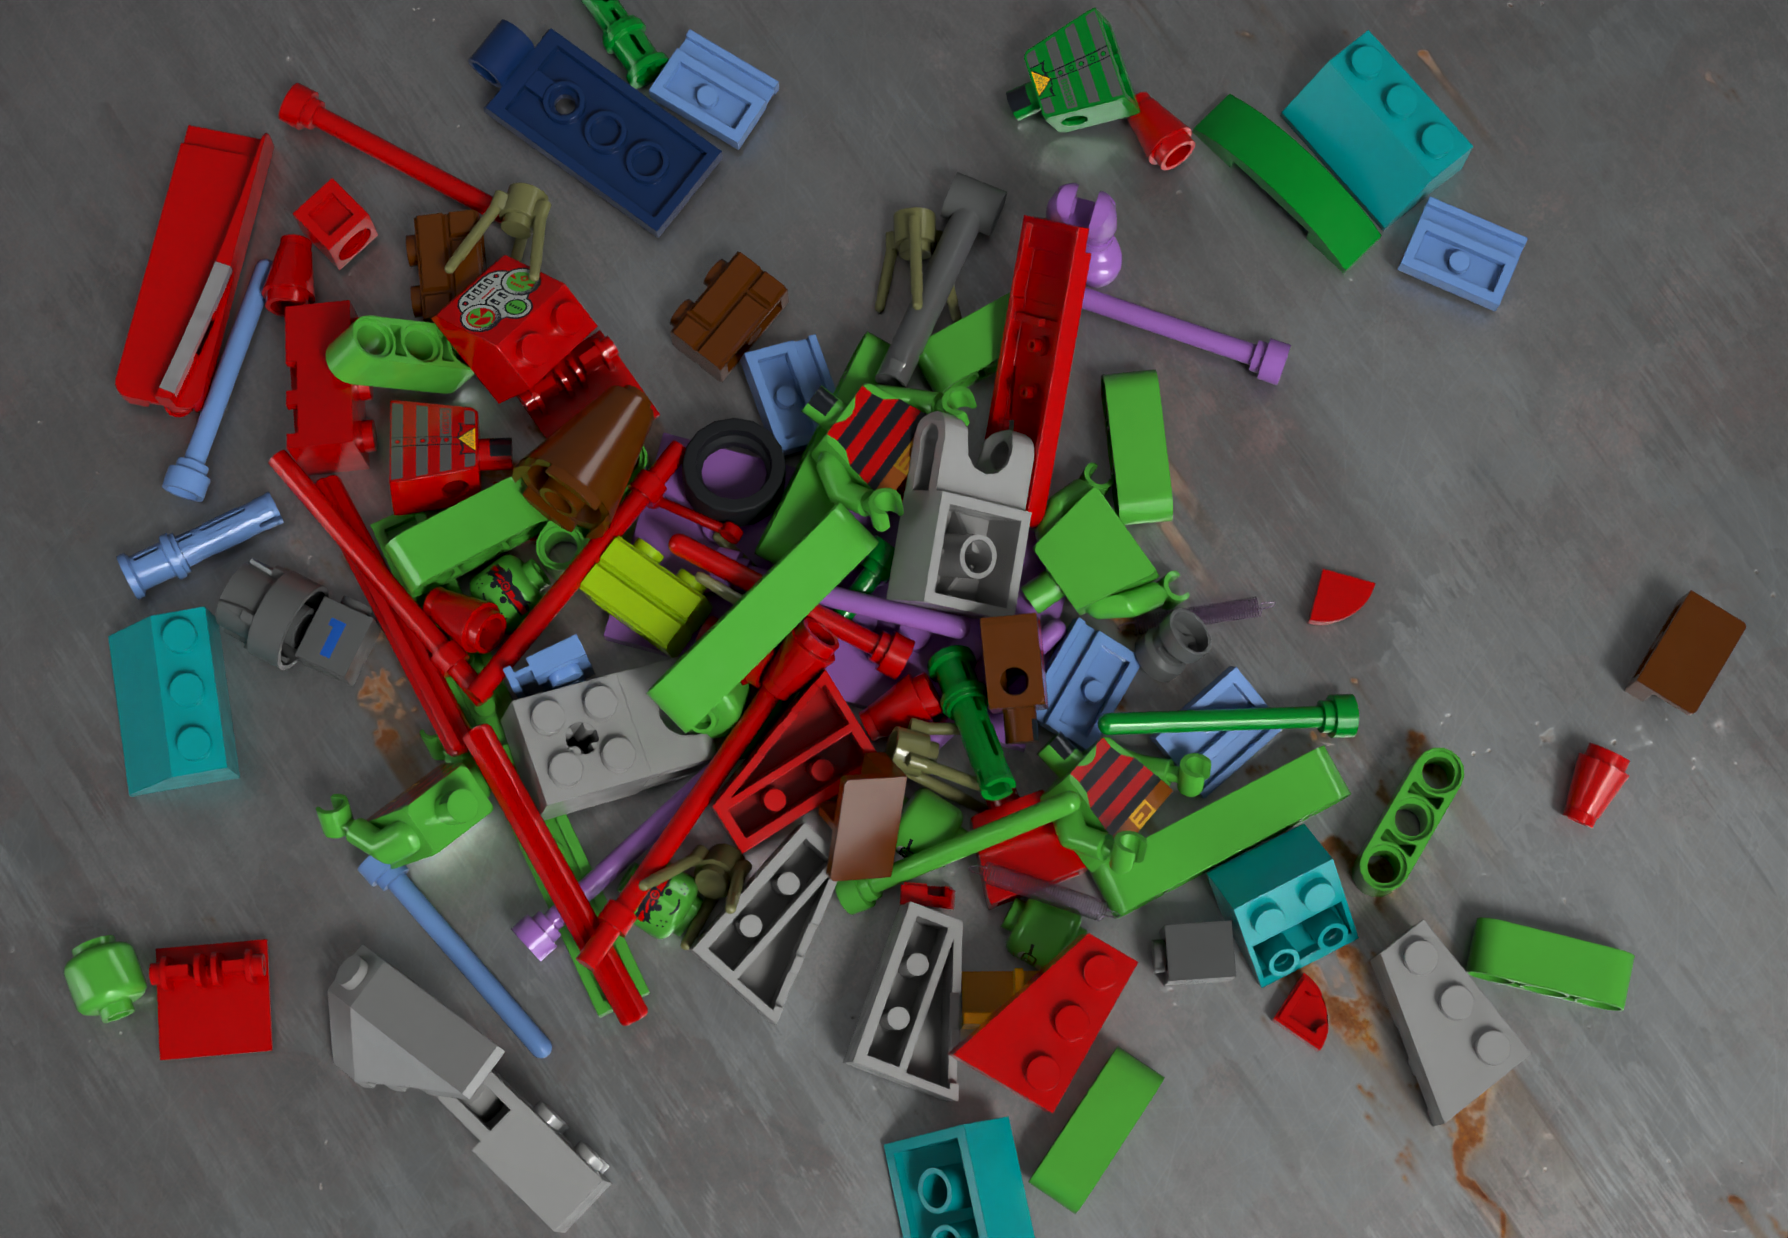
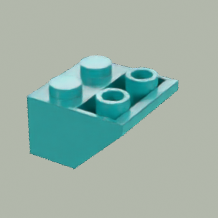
(1284, 904)

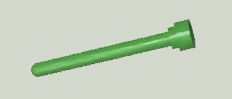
(862, 894)

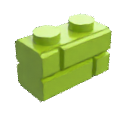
(646, 595)

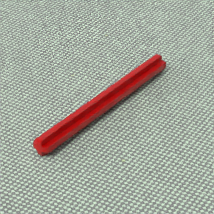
(413, 656)
(552, 868)

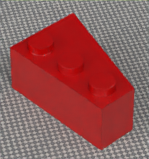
(327, 412)
(793, 765)
(1050, 1023)

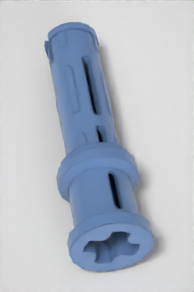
(177, 554)

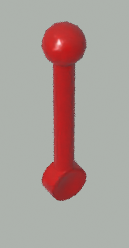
(728, 531)

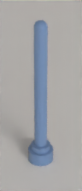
(189, 474)
(458, 952)

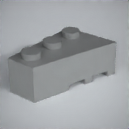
(769, 933)
(914, 1005)
(1445, 1021)

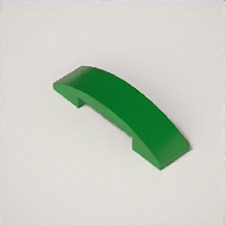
(1291, 178)

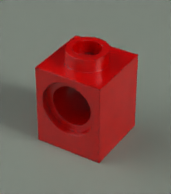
(335, 223)

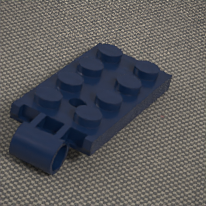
(612, 138)

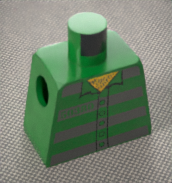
(1076, 77)

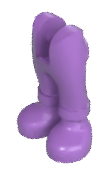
(1102, 225)

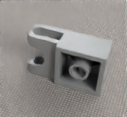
(962, 522)
(620, 737)
(530, 1152)

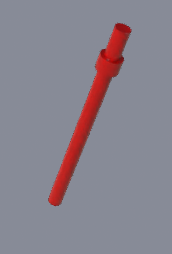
(644, 491)
(447, 655)
(618, 914)

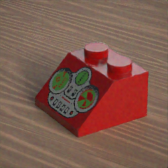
(513, 326)

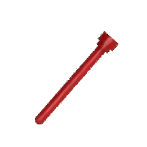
(305, 109)
(886, 650)

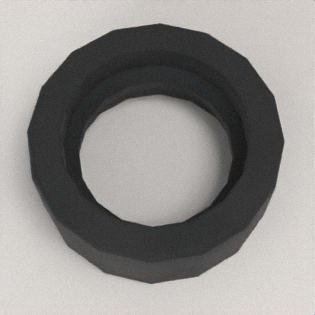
(739, 434)

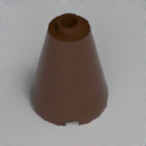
(588, 461)

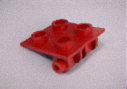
(576, 383)
(213, 999)

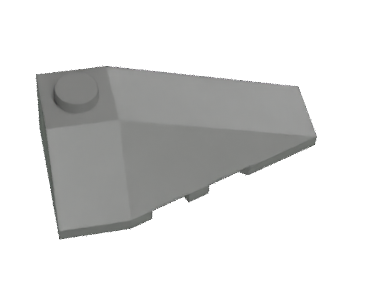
(401, 1034)

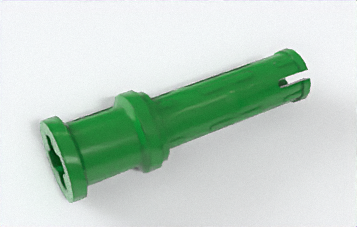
(627, 39)
(966, 703)

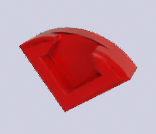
(1338, 597)
(928, 896)
(1304, 1013)

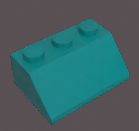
(1377, 131)
(173, 702)
(960, 1183)

